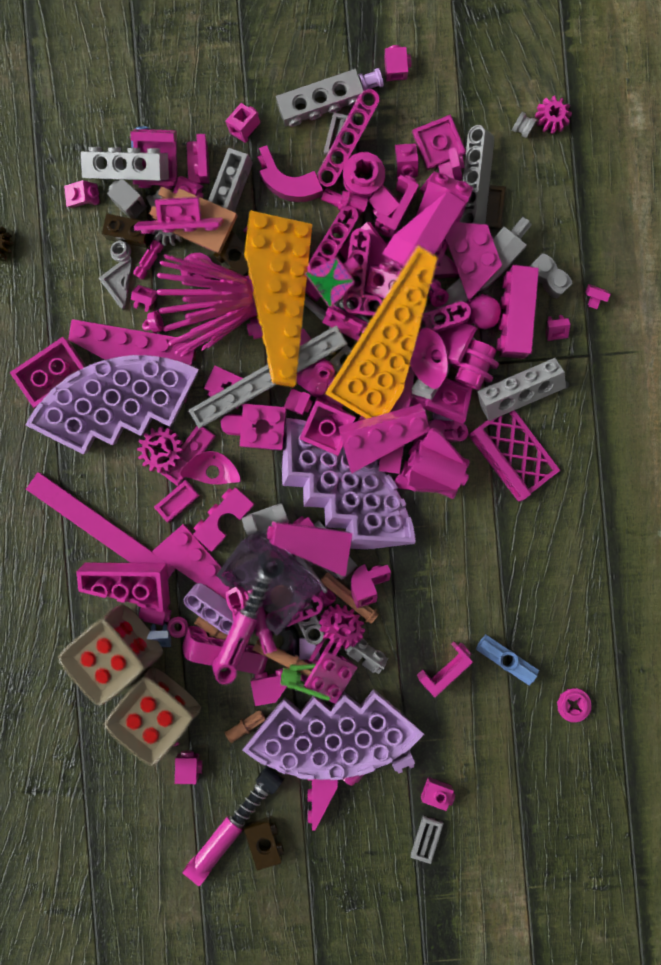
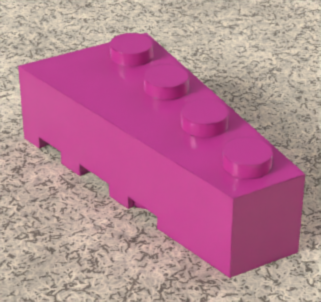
(382, 434)
(127, 582)

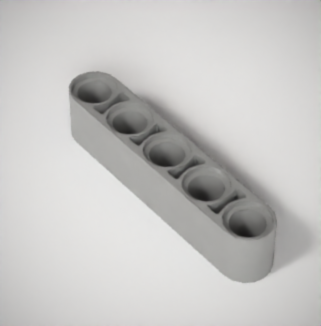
(482, 169)

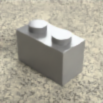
(126, 198)

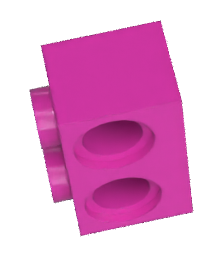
(374, 284)

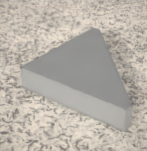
(117, 281)

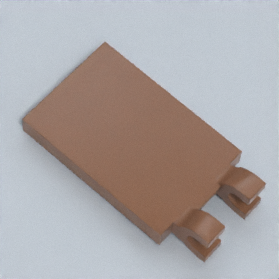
(213, 239)

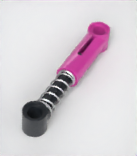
(246, 619)
(231, 827)

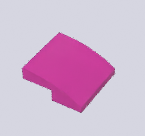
(455, 341)

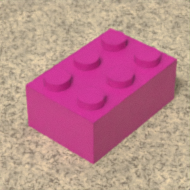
(47, 370)

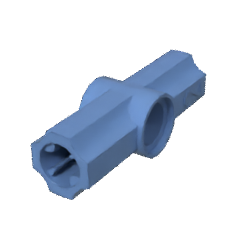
(518, 666)

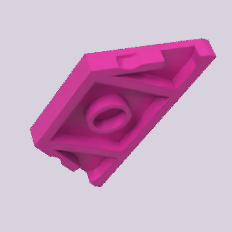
(473, 255)

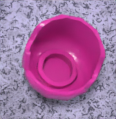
(485, 311)

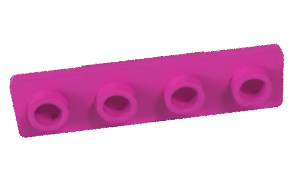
(176, 214)

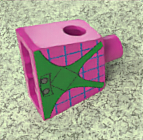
(333, 279)

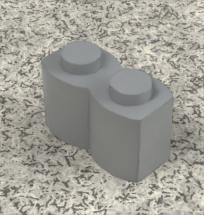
(553, 280)

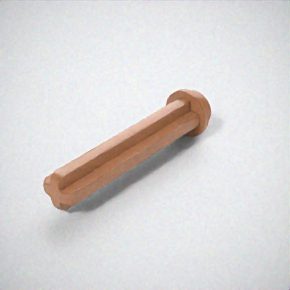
(345, 595)

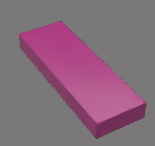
(195, 444)

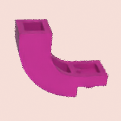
(288, 188)

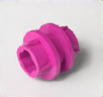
(367, 164)
(475, 365)

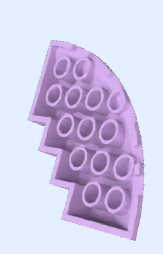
(113, 397)
(359, 502)
(332, 740)

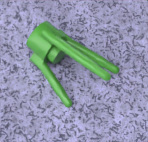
(292, 678)

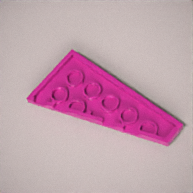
(118, 342)

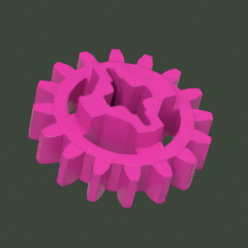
(164, 443)
(341, 626)

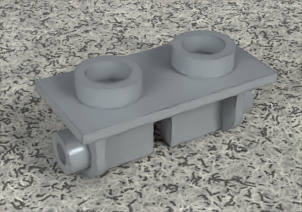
(374, 659)

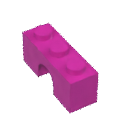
(209, 531)

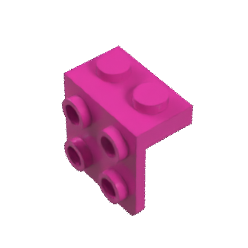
(331, 675)

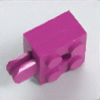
(257, 426)

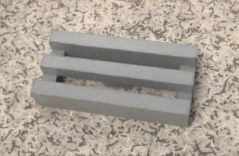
(342, 117)
(431, 822)

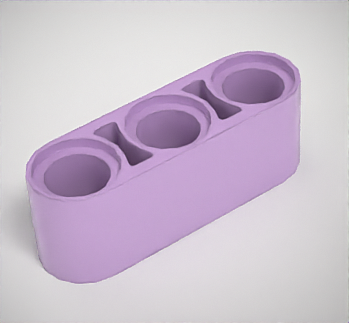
(209, 607)

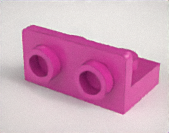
(198, 160)

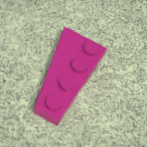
(192, 559)

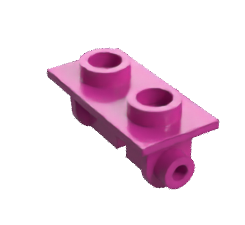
(346, 322)

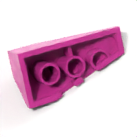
(425, 230)

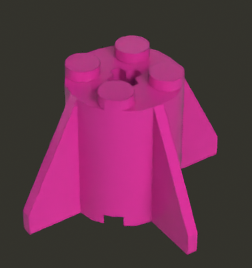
(433, 466)

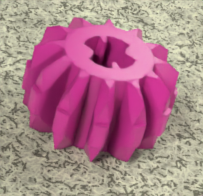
(553, 122)

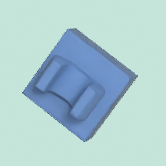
(162, 636)

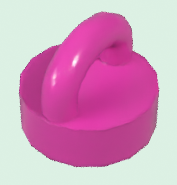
(153, 322)

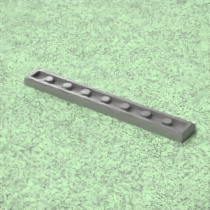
(261, 379)

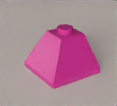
(323, 424)

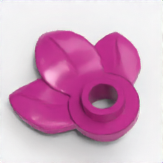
(318, 380)

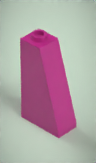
(318, 545)

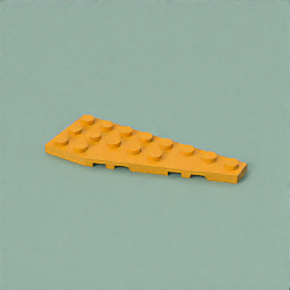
(277, 265)

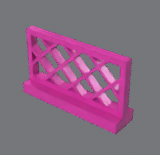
(502, 466)

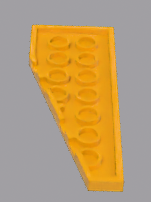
(380, 360)

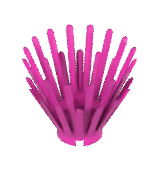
(229, 296)

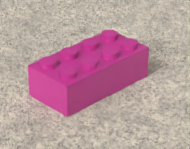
(518, 312)

